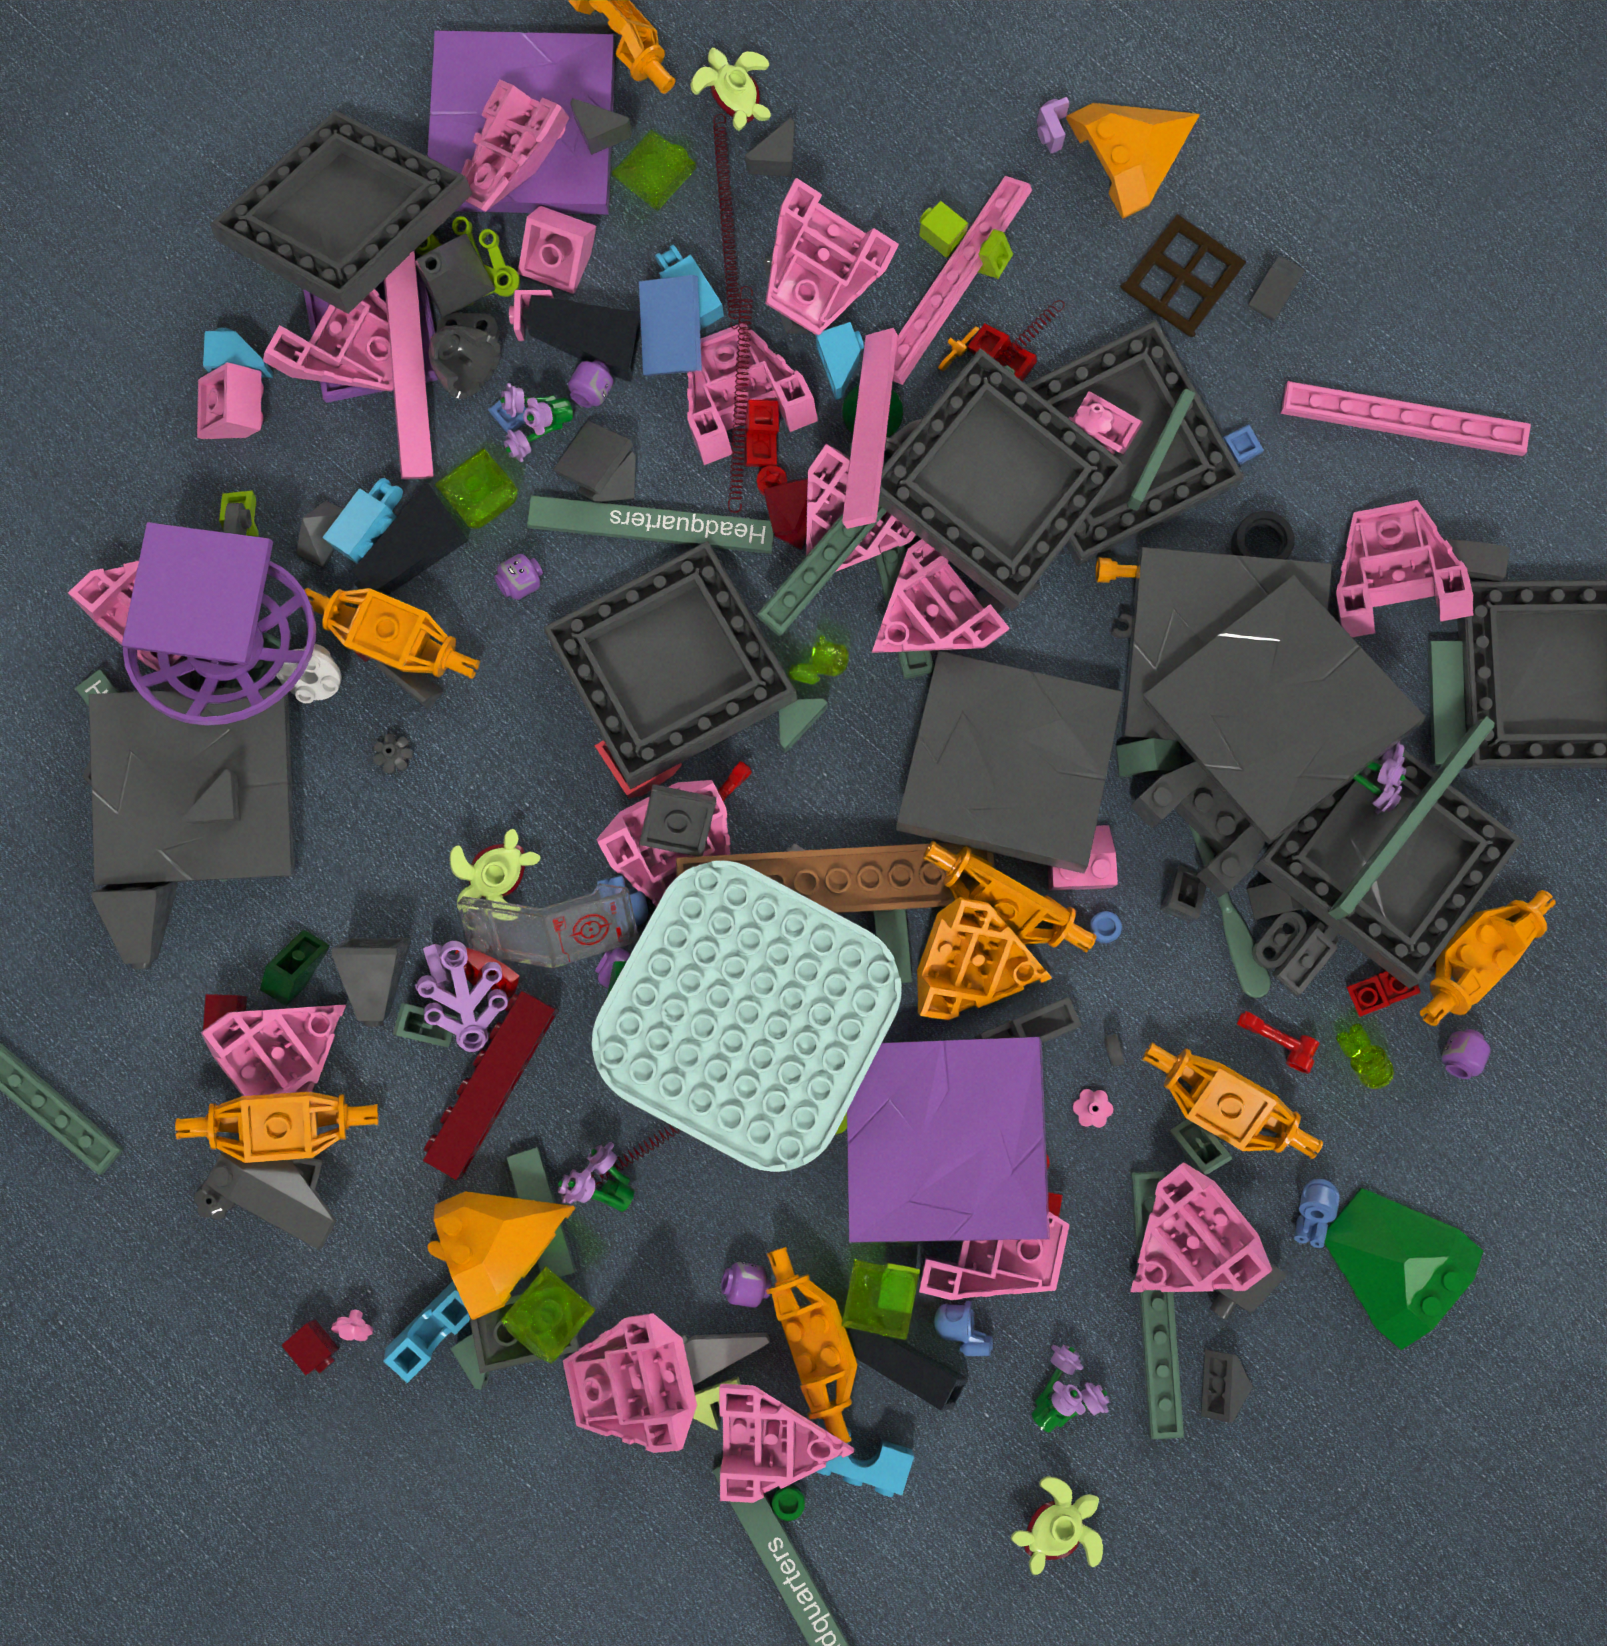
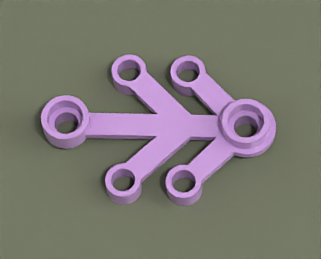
(463, 1001)

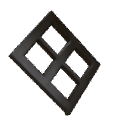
(1183, 275)

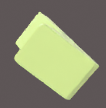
(705, 1398)

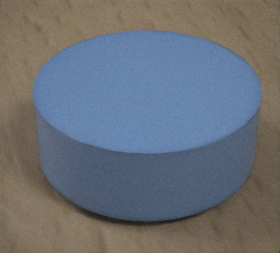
(1105, 926)

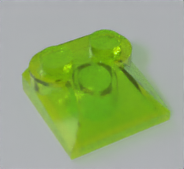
(655, 169)
(478, 490)
(880, 1299)
(547, 1316)

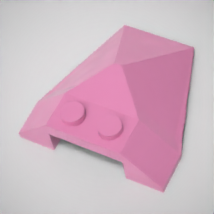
(511, 144)
(821, 260)
(652, 868)
(634, 1384)

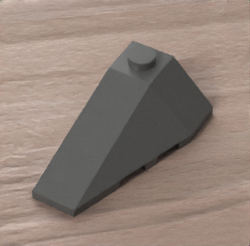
(275, 1194)

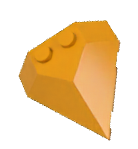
(1132, 147)
(972, 961)
(493, 1243)

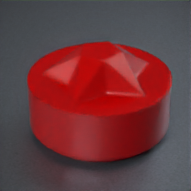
(769, 477)

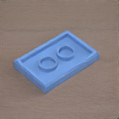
(670, 325)

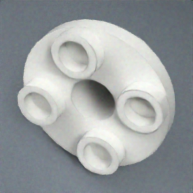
(319, 679)

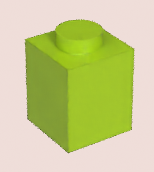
(942, 228)

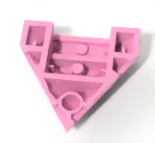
(826, 504)
(107, 601)
(934, 609)
(274, 1047)
(1197, 1239)
(768, 1444)

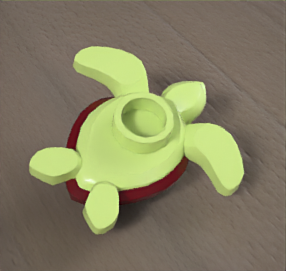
(733, 86)
(494, 870)
(1059, 1527)

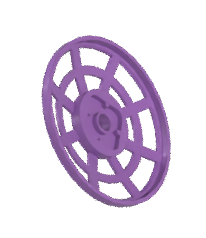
(222, 671)

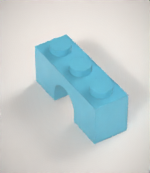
(416, 1343)
(885, 1470)

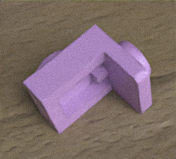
(1049, 127)
(437, 970)

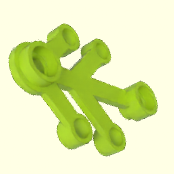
(500, 268)

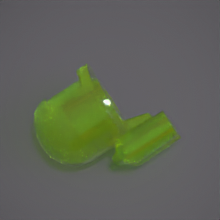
(826, 659)
(1367, 1060)

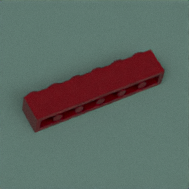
(490, 1085)

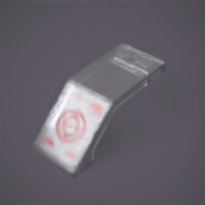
(552, 933)

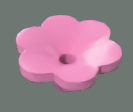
(1094, 419)
(1084, 1105)
(352, 1327)

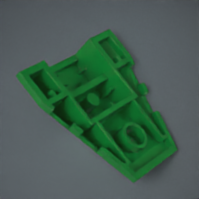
(1401, 1264)

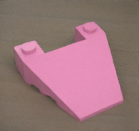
(342, 350)
(713, 389)
(1397, 559)
(998, 1267)

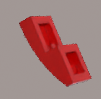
(994, 344)
(760, 433)

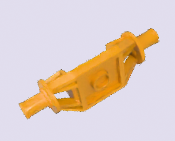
(636, 34)
(390, 632)
(1013, 902)
(1483, 954)
(1230, 1104)
(277, 1125)
(816, 1343)

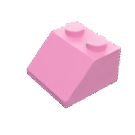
(555, 248)
(229, 402)
(1100, 871)

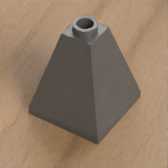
(454, 275)
(136, 918)
(371, 974)

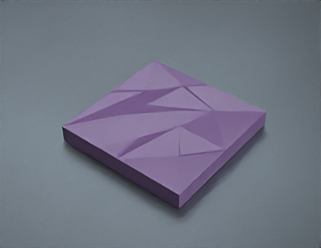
(540, 66)
(949, 1143)

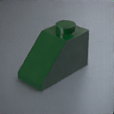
(293, 967)

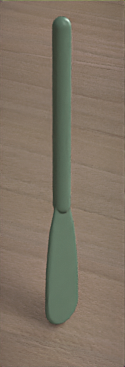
(1252, 978)

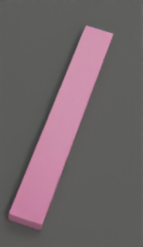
(956, 276)
(408, 371)
(1405, 418)
(870, 429)

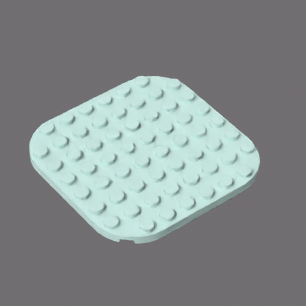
(747, 1016)

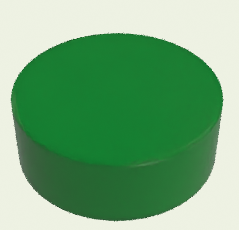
(788, 1502)

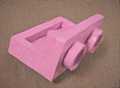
(1123, 425)

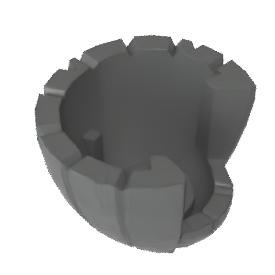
(463, 359)

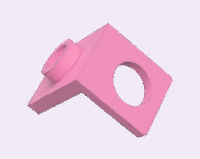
(522, 298)

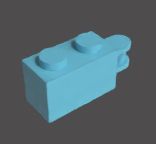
(709, 304)
(364, 520)

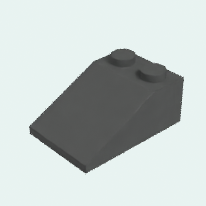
(497, 1347)

